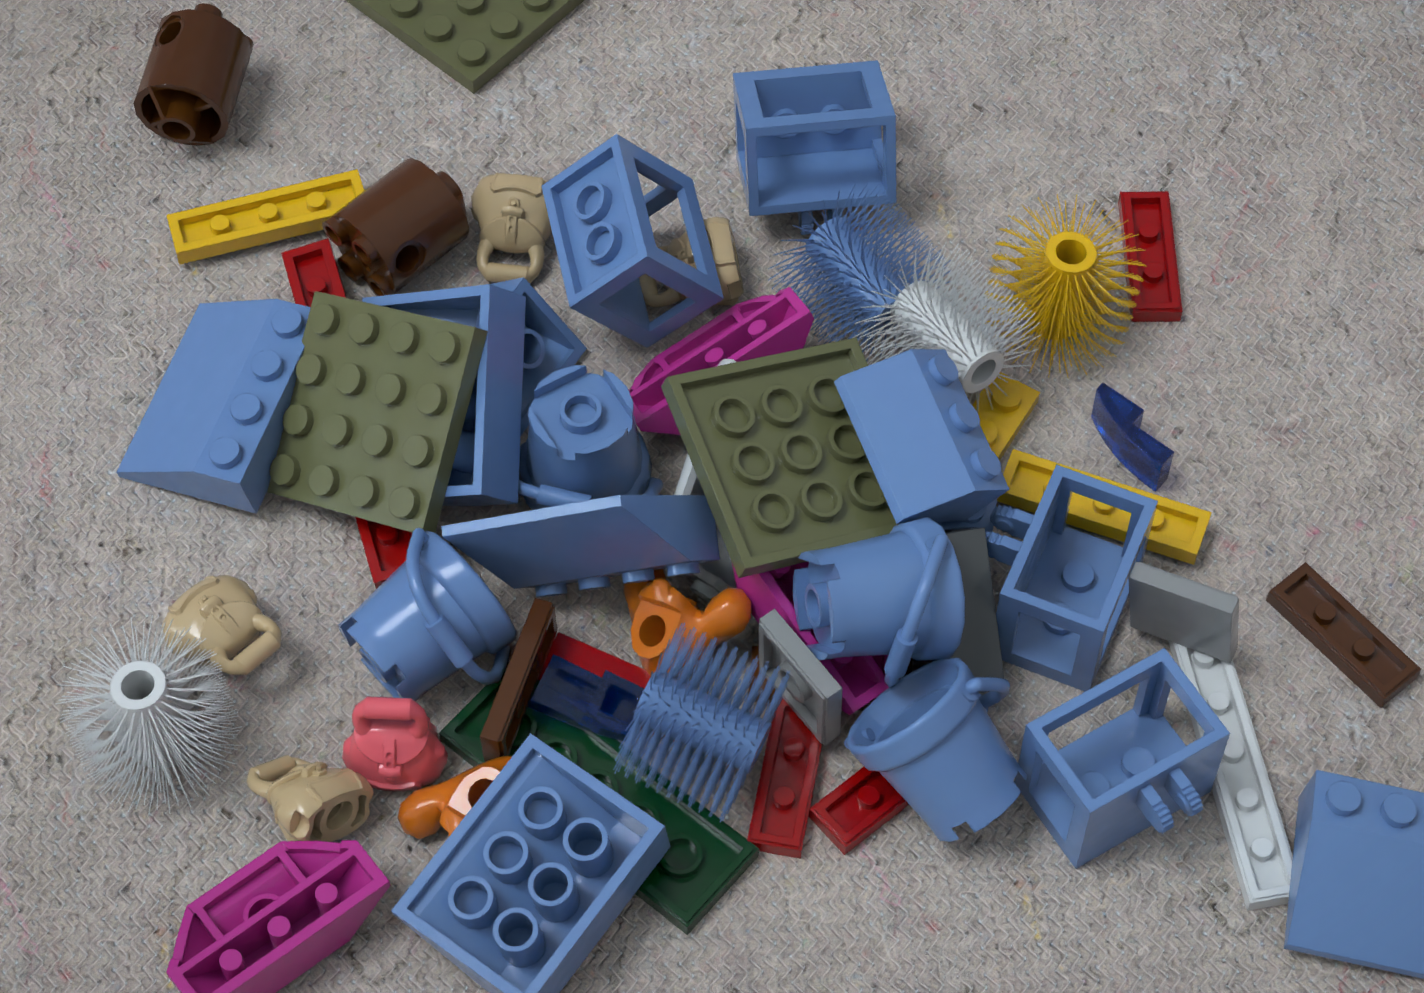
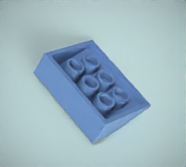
(221, 404)
(489, 443)
(592, 542)
(533, 874)
(1358, 874)

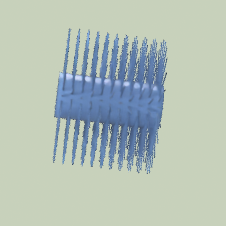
(855, 267)
(701, 721)

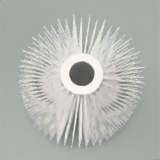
(937, 324)
(150, 715)

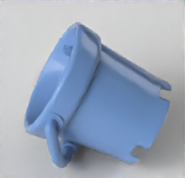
(583, 442)
(884, 597)
(430, 622)
(940, 746)

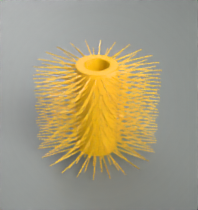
(1065, 285)

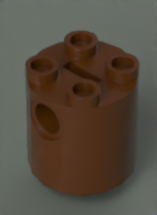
(193, 76)
(399, 226)

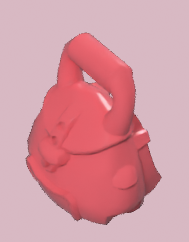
(394, 745)

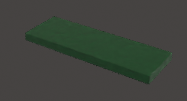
(703, 852)

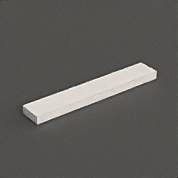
(1242, 785)

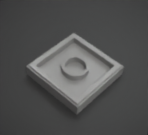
(1183, 611)
(810, 688)

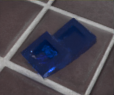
(1119, 425)
(586, 700)

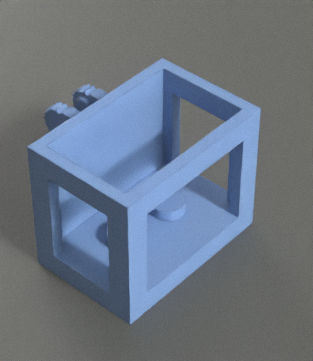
(812, 134)
(609, 243)
(1062, 582)
(1125, 770)

